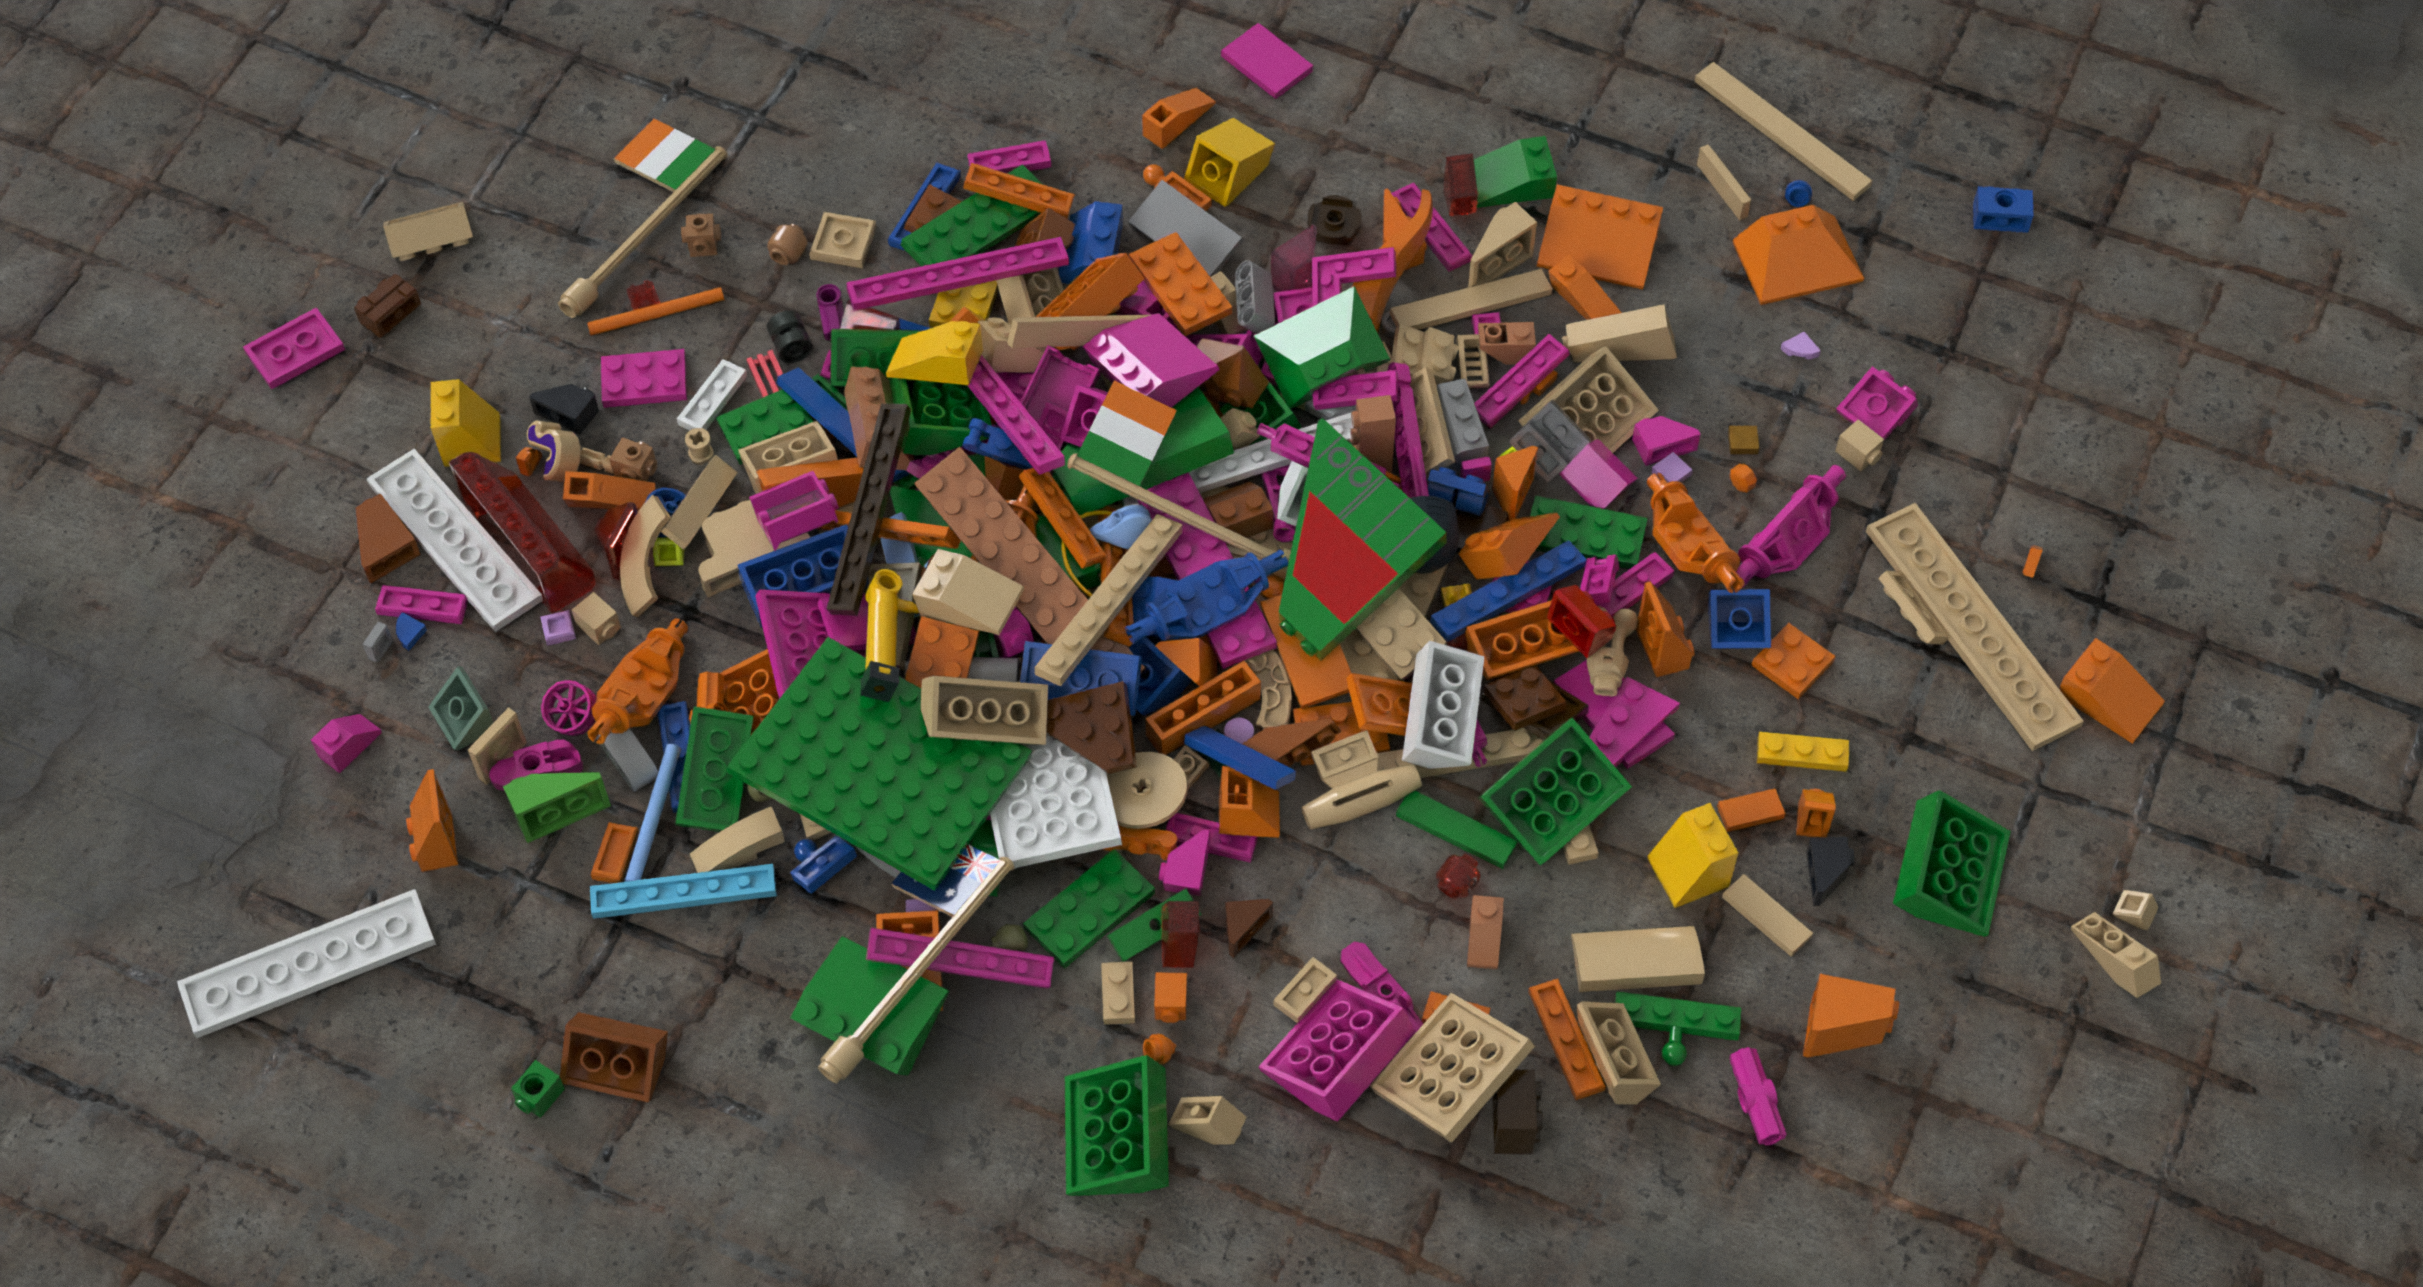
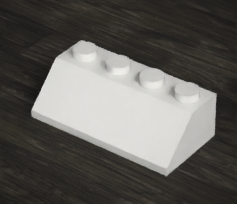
(1443, 707)

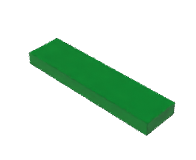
(1456, 829)

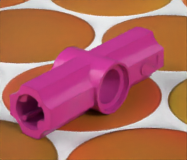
(1757, 1096)

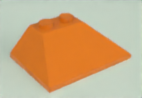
(1796, 254)

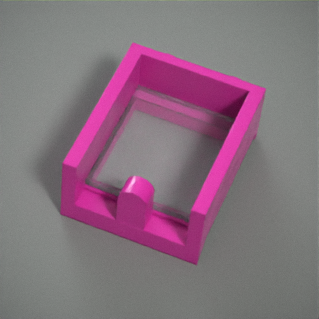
(794, 508)

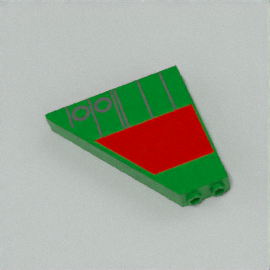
(1349, 546)

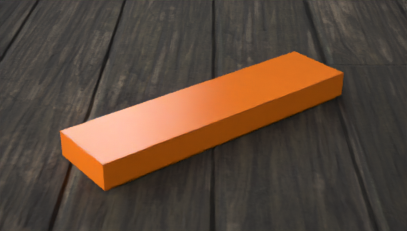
(1017, 190)
(1063, 517)
(1566, 1039)

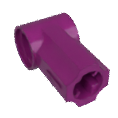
(830, 312)

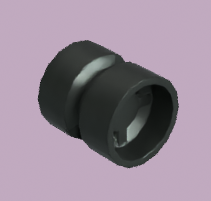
(789, 336)

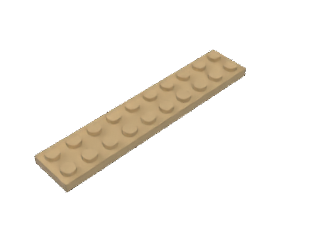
(1975, 627)

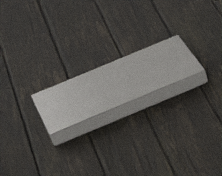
(1171, 212)

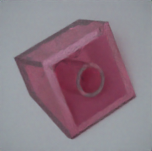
(1293, 262)

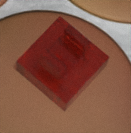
(642, 295)

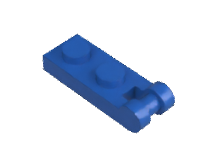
(998, 446)

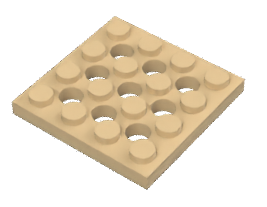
(1468, 1097)

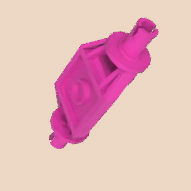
(1794, 530)

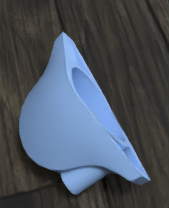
(1123, 526)

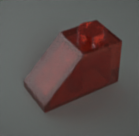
(1460, 185)
(1179, 933)

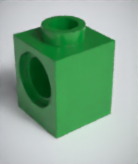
(537, 1077)

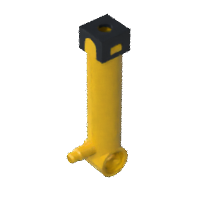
(881, 673)

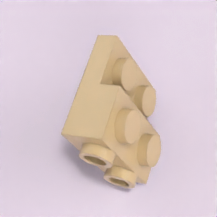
(1425, 349)

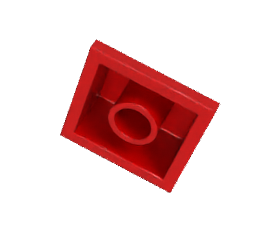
(1581, 619)

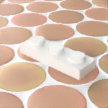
(712, 396)

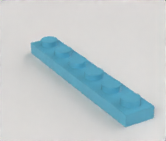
(682, 891)

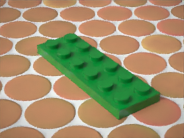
(969, 227)

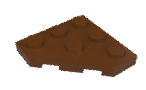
(1095, 726)

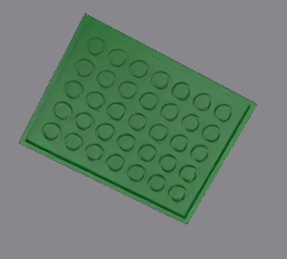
(873, 768)

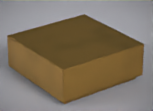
(1743, 439)

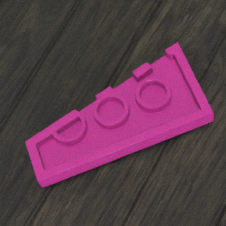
(1631, 718)

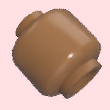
(787, 244)

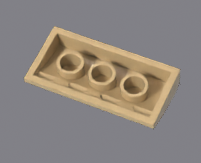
(1638, 959)

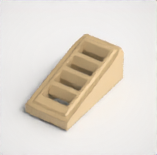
(1472, 342)

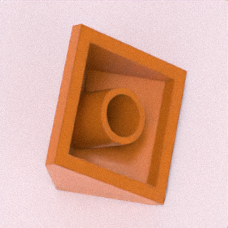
(1513, 479)
(1192, 657)

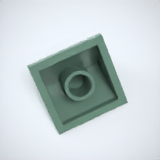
(460, 710)

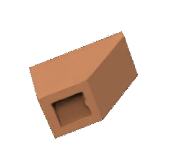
(1507, 341)

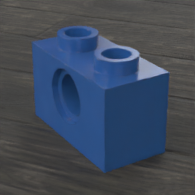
(2003, 209)

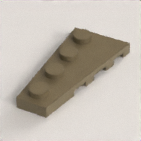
(910, 578)

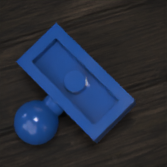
(820, 863)

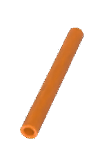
(655, 311)

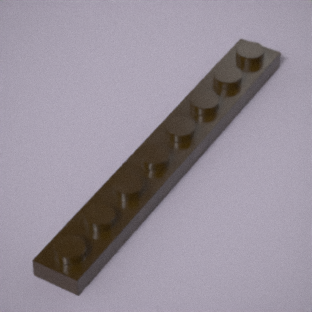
(868, 510)

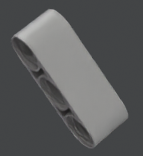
(1254, 297)
(630, 759)

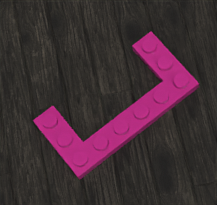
(1327, 280)

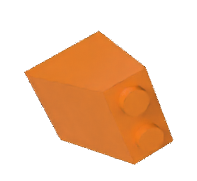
(1848, 1015)

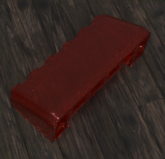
(501, 494)

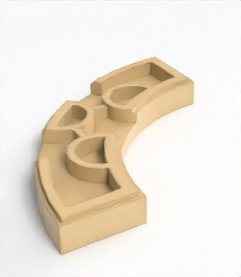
(634, 566)
(1275, 689)

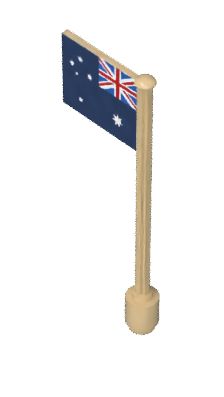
(958, 896)

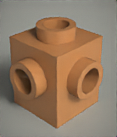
(701, 235)
(633, 460)

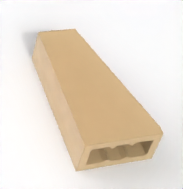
(1628, 335)

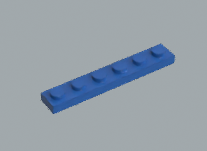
(1508, 591)

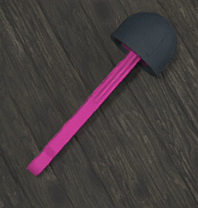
(1413, 471)

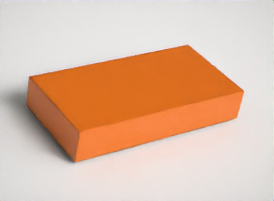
(1751, 810)
(614, 853)

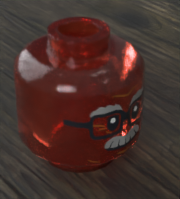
(1458, 876)

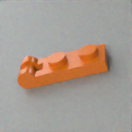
(1146, 841)

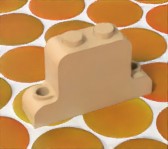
(733, 539)

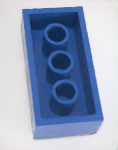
(796, 568)

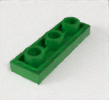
(1137, 933)

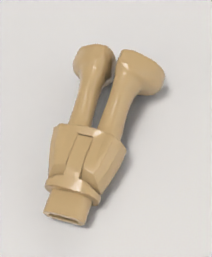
(1610, 664)

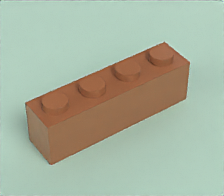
(1374, 430)

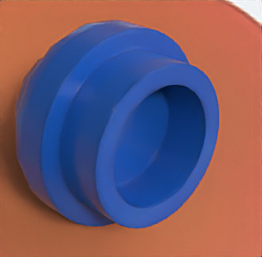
(1798, 193)

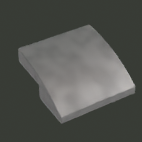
(1555, 436)

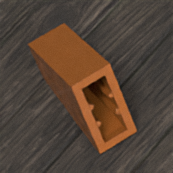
(382, 538)

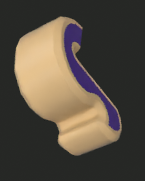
(561, 444)

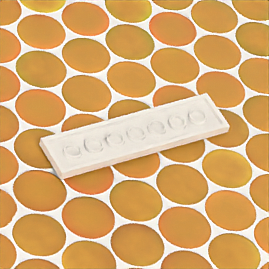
(455, 540)
(305, 963)

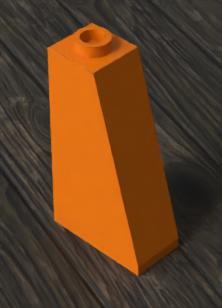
(840, 476)

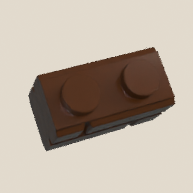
(387, 305)

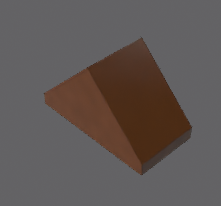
(1244, 921)

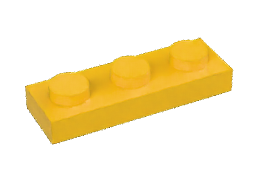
(1803, 751)

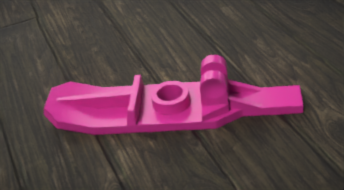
(1374, 977)

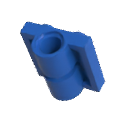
(1471, 491)

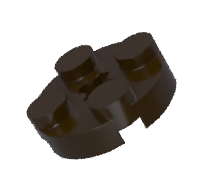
(1335, 233)

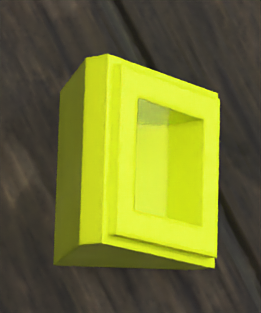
(667, 553)

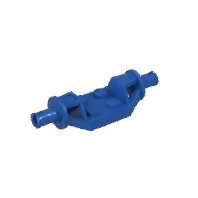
(1207, 598)

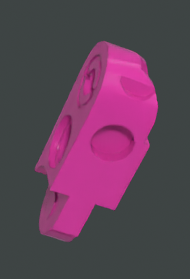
(550, 757)

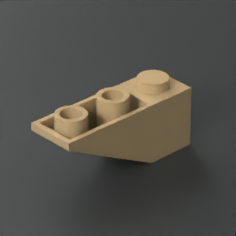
(2120, 955)

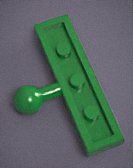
(1681, 1018)

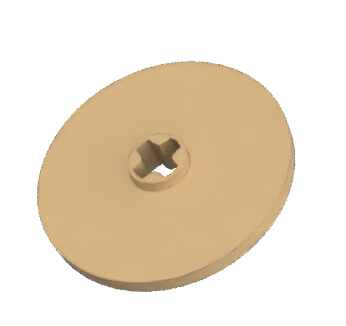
(1159, 801)

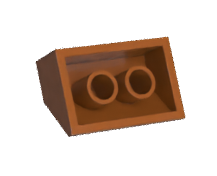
(612, 1056)

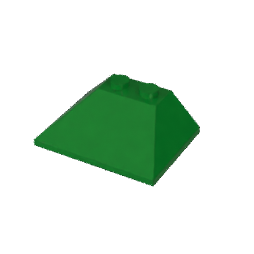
(1321, 346)

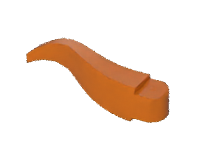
(1406, 243)

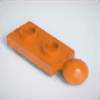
(1154, 174)

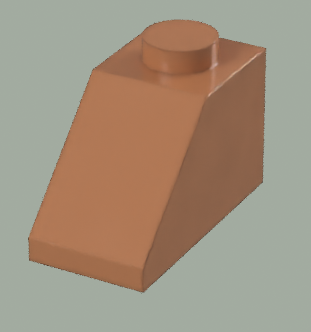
(1485, 932)

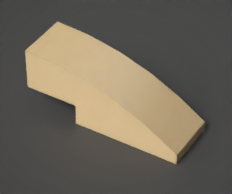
(739, 842)

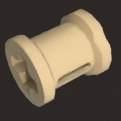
(699, 446)

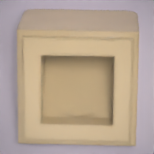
(2136, 908)

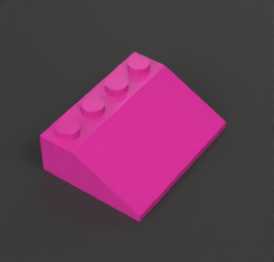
(1150, 359)
(1338, 1048)

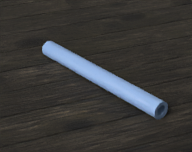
(653, 813)

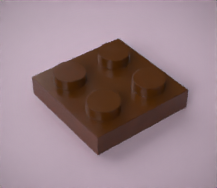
(1524, 697)

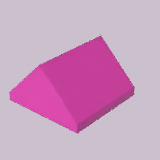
(1598, 475)

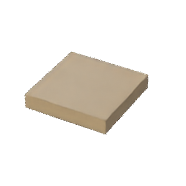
(843, 240)
(497, 744)

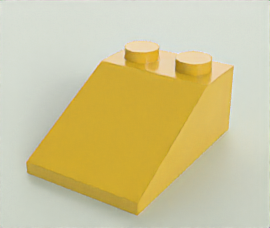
(939, 354)

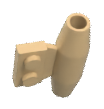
(1355, 783)

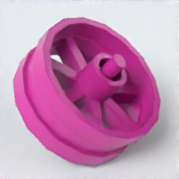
(569, 707)

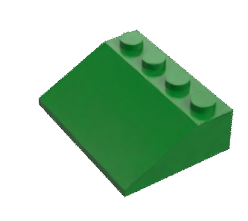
(938, 414)
(1555, 791)
(1951, 865)
(848, 992)
(1116, 1129)

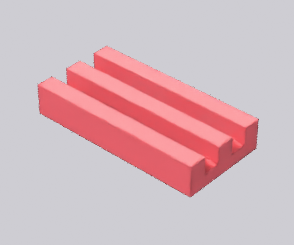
(761, 361)

